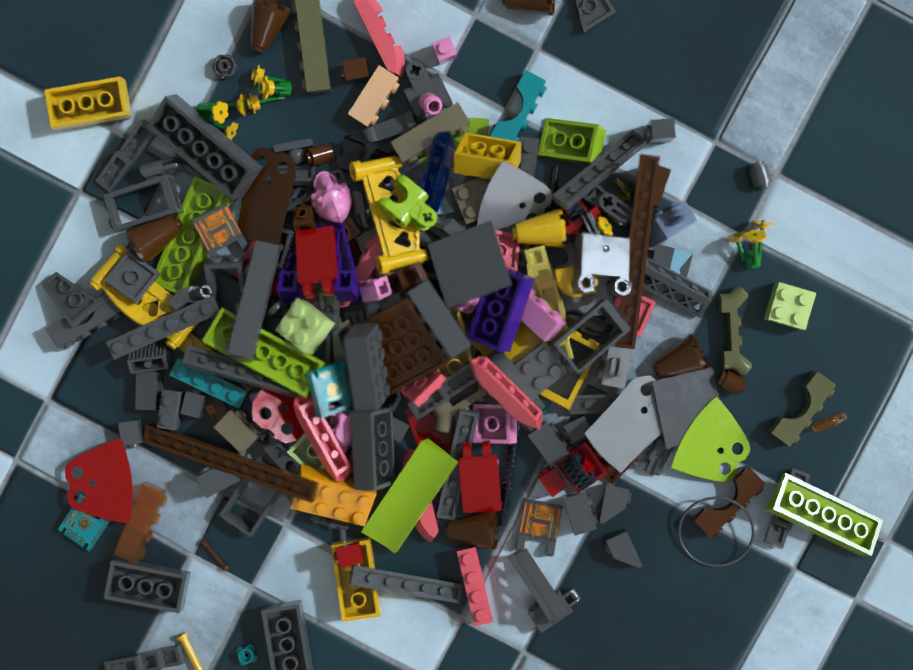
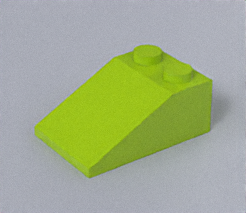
(571, 141)

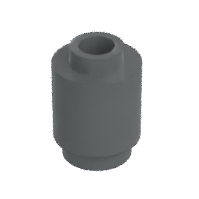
(760, 175)

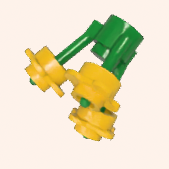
(267, 88)

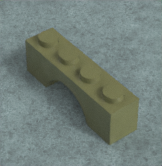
(817, 390)

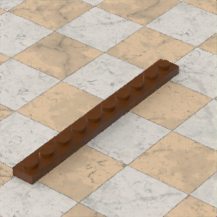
(638, 245)
(231, 463)

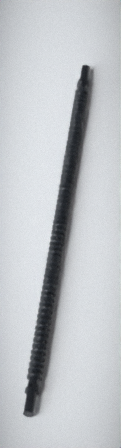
(505, 502)

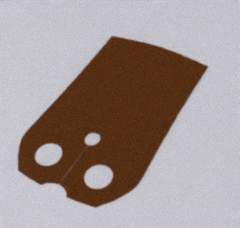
(266, 204)

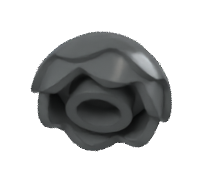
(222, 60)

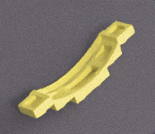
(546, 288)

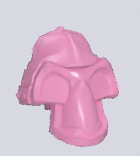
(331, 198)

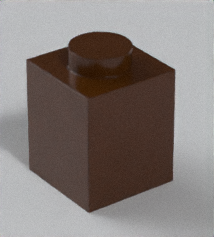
(355, 70)

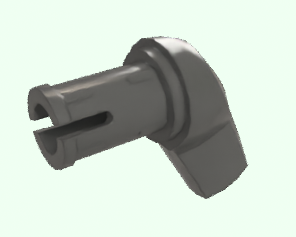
(189, 296)

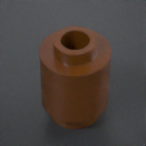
(318, 155)
(731, 382)

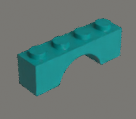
(529, 89)
(211, 384)

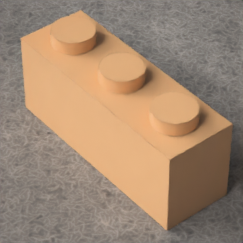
(374, 97)

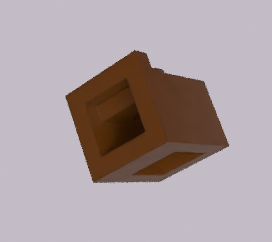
(304, 217)
(353, 230)

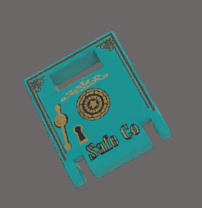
(329, 385)
(83, 527)

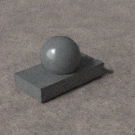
(294, 149)

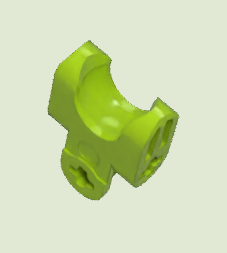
(413, 207)

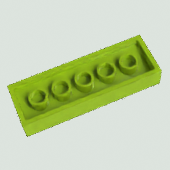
(186, 254)
(272, 356)
(410, 495)
(825, 515)

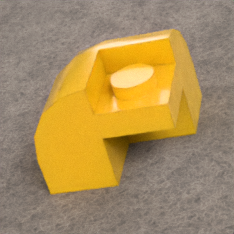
(563, 279)

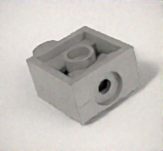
(614, 367)

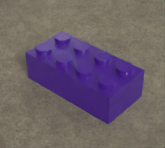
(501, 313)

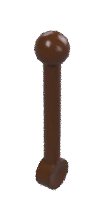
(224, 567)

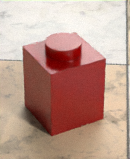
(552, 480)
(348, 554)

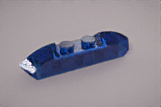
(438, 169)

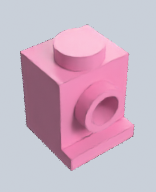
(375, 289)

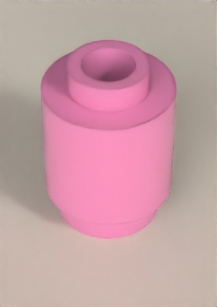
(430, 108)

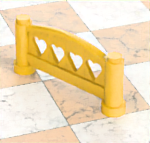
(393, 255)
(134, 311)

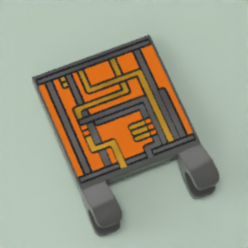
(218, 229)
(539, 522)

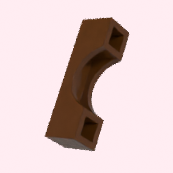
(747, 485)

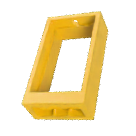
(592, 344)

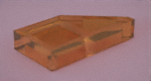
(829, 422)

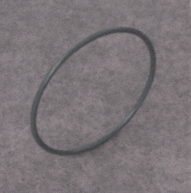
(712, 498)

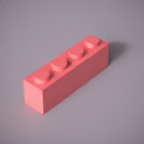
(474, 585)

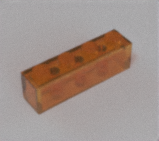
(143, 517)

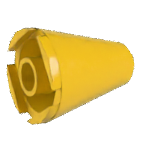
(541, 230)

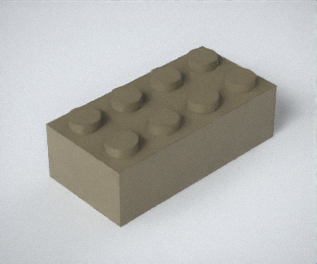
(419, 139)

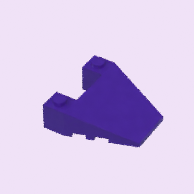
(345, 287)

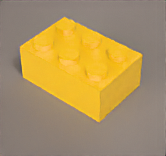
(483, 155)

